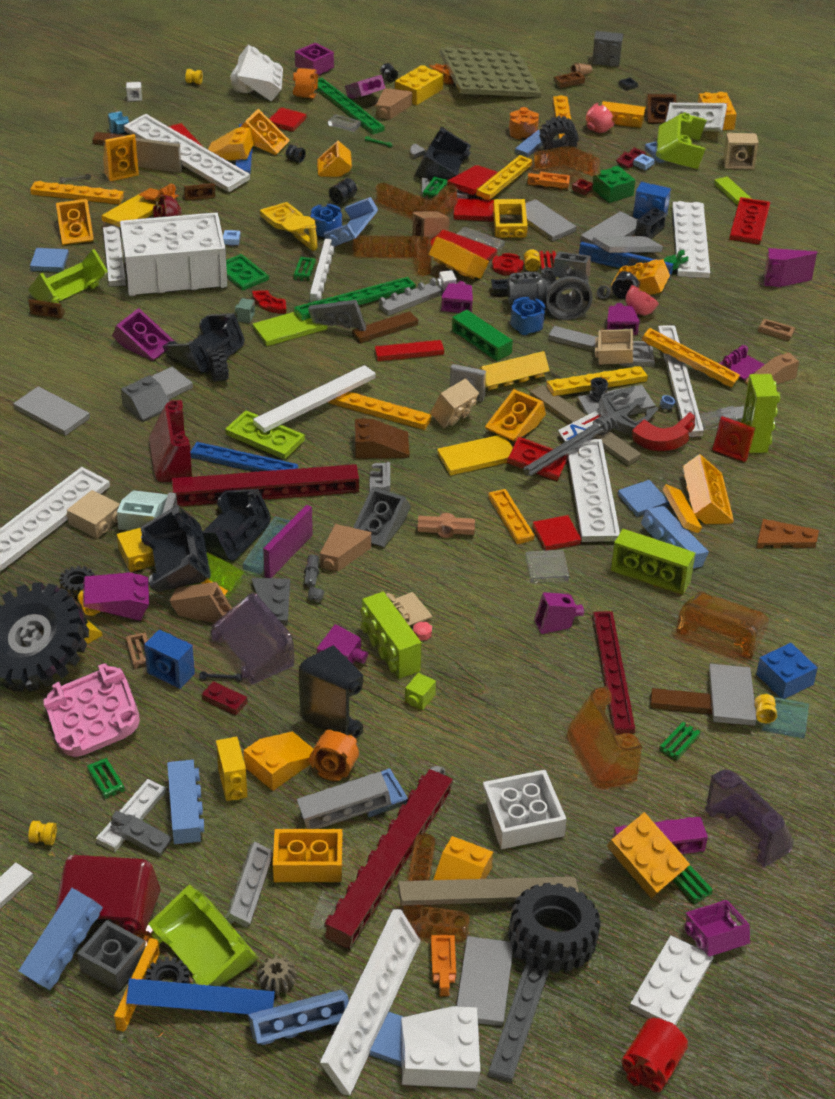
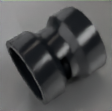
(389, 72)
(295, 153)
(598, 387)

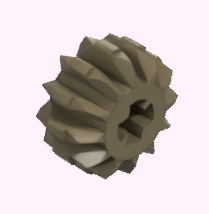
(276, 975)

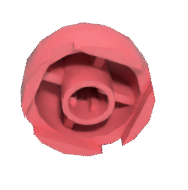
(599, 119)
(640, 301)

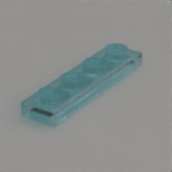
(255, 559)

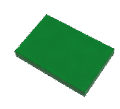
(244, 272)

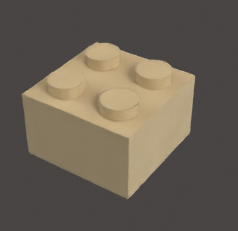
(740, 150)
(455, 403)

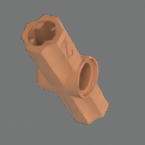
(446, 525)

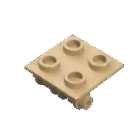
(410, 608)

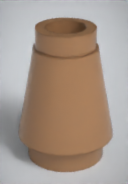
(582, 68)

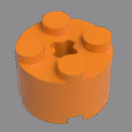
(305, 83)
(523, 123)
(334, 755)

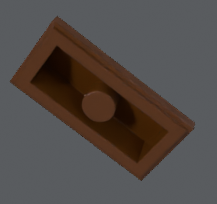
(199, 191)
(46, 309)

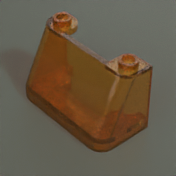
(725, 618)
(604, 754)

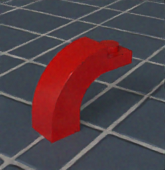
(664, 438)

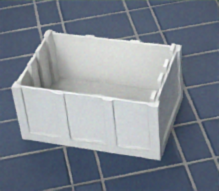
(174, 253)

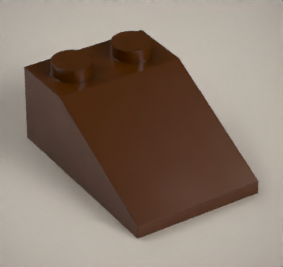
(380, 440)

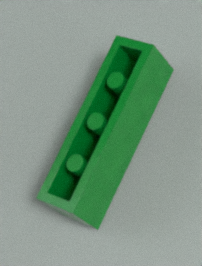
(482, 335)

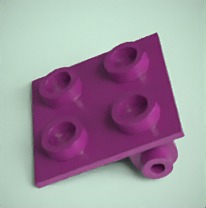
(741, 363)

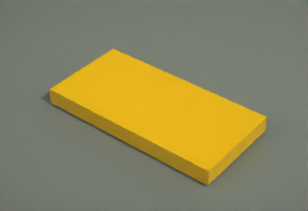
(130, 210)
(475, 454)

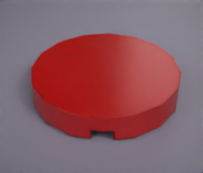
(507, 264)

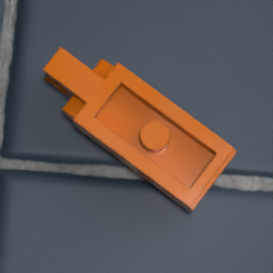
(549, 179)
(443, 962)

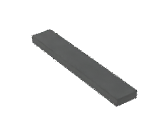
(518, 1023)

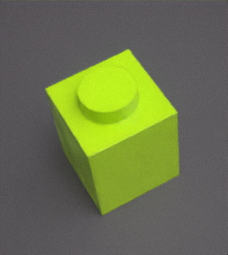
(420, 691)

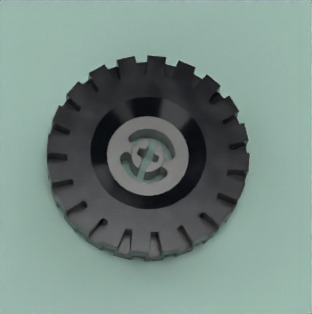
(63, 636)

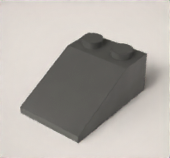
(382, 515)

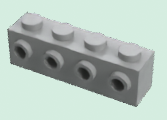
(344, 801)

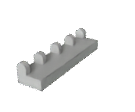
(410, 297)
(249, 884)

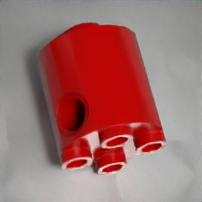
(654, 1054)

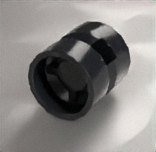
(342, 191)

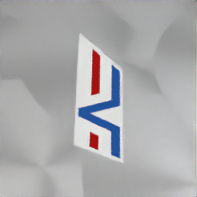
(580, 425)

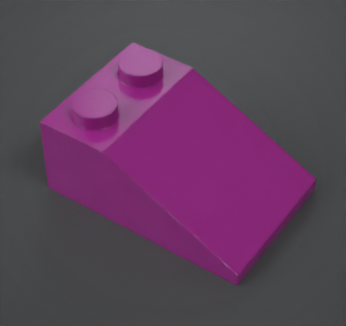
(788, 267)
(141, 335)
(117, 594)

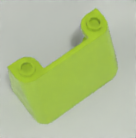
(202, 938)

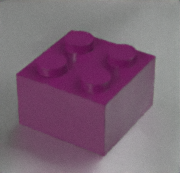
(314, 57)

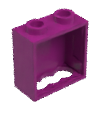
(365, 87)
(715, 930)

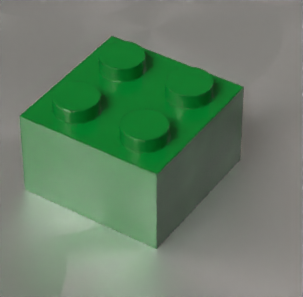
(614, 184)

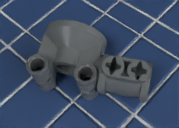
(549, 291)

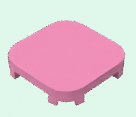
(92, 711)

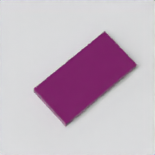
(288, 541)

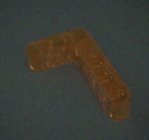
(570, 157)
(410, 203)
(396, 247)
(428, 920)

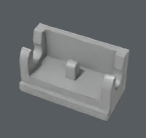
(381, 478)

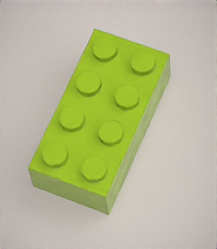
(760, 410)
(653, 561)
(391, 635)

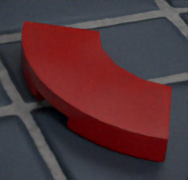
(268, 302)

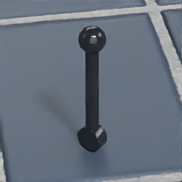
(203, 675)

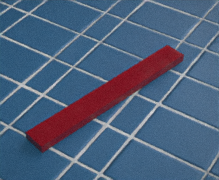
(613, 672)

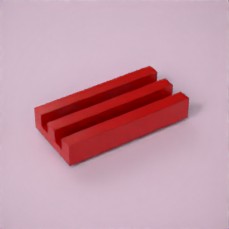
(547, 256)

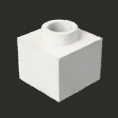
(134, 91)
(445, 278)

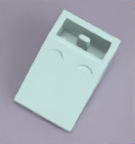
(139, 509)

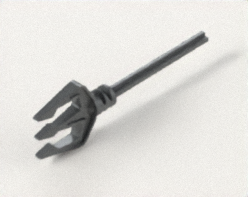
(611, 418)

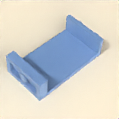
(360, 215)

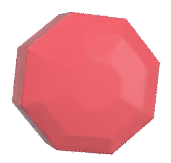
(423, 630)

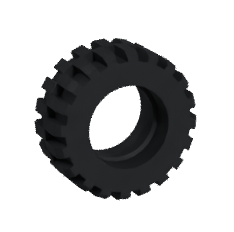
(552, 948)

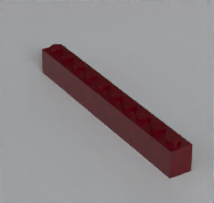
(271, 484)
(387, 860)

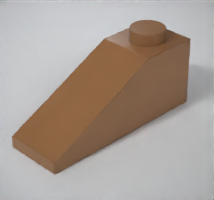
(780, 367)

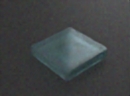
(790, 718)

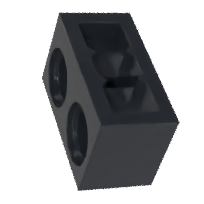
(651, 223)

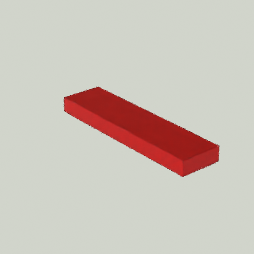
(409, 350)

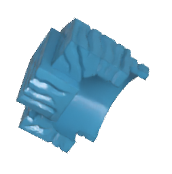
(117, 123)

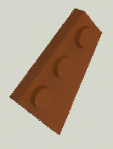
(781, 533)

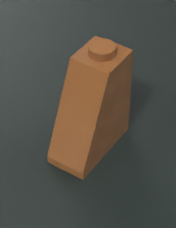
(392, 103)
(429, 224)
(343, 547)
(200, 602)

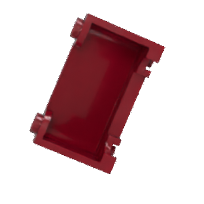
(169, 444)
(120, 885)

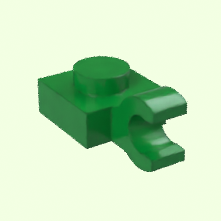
(677, 260)

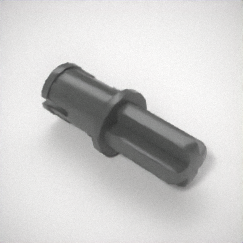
(311, 570)

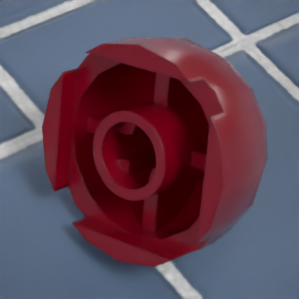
(166, 207)

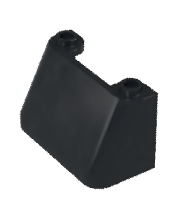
(443, 156)
(217, 332)
(238, 525)
(177, 550)
(325, 690)

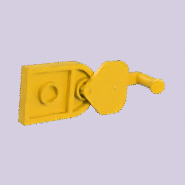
(290, 219)

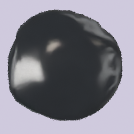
(622, 284)

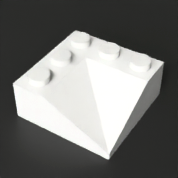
(260, 72)
(524, 809)
(441, 1048)

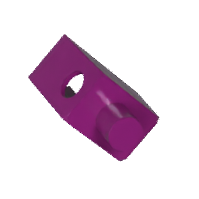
(457, 298)
(622, 317)
(556, 612)
(346, 643)

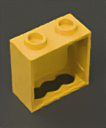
(133, 550)
(231, 768)

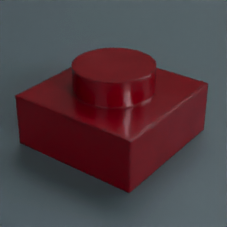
(582, 186)

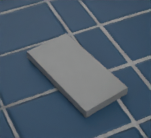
(547, 221)
(615, 226)
(627, 244)
(589, 406)
(51, 410)
(732, 694)
(486, 978)

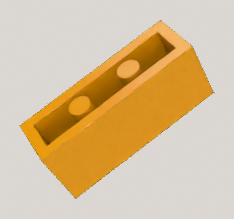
(626, 114)

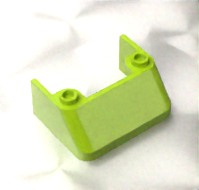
(675, 142)
(69, 281)

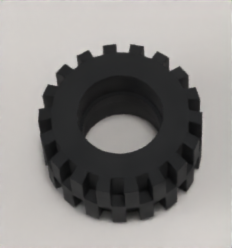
(555, 127)

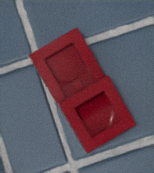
(627, 159)

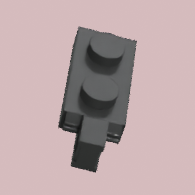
(141, 833)

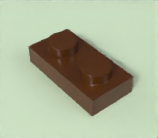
(569, 79)

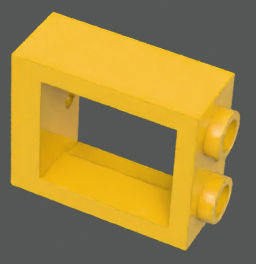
(510, 207)

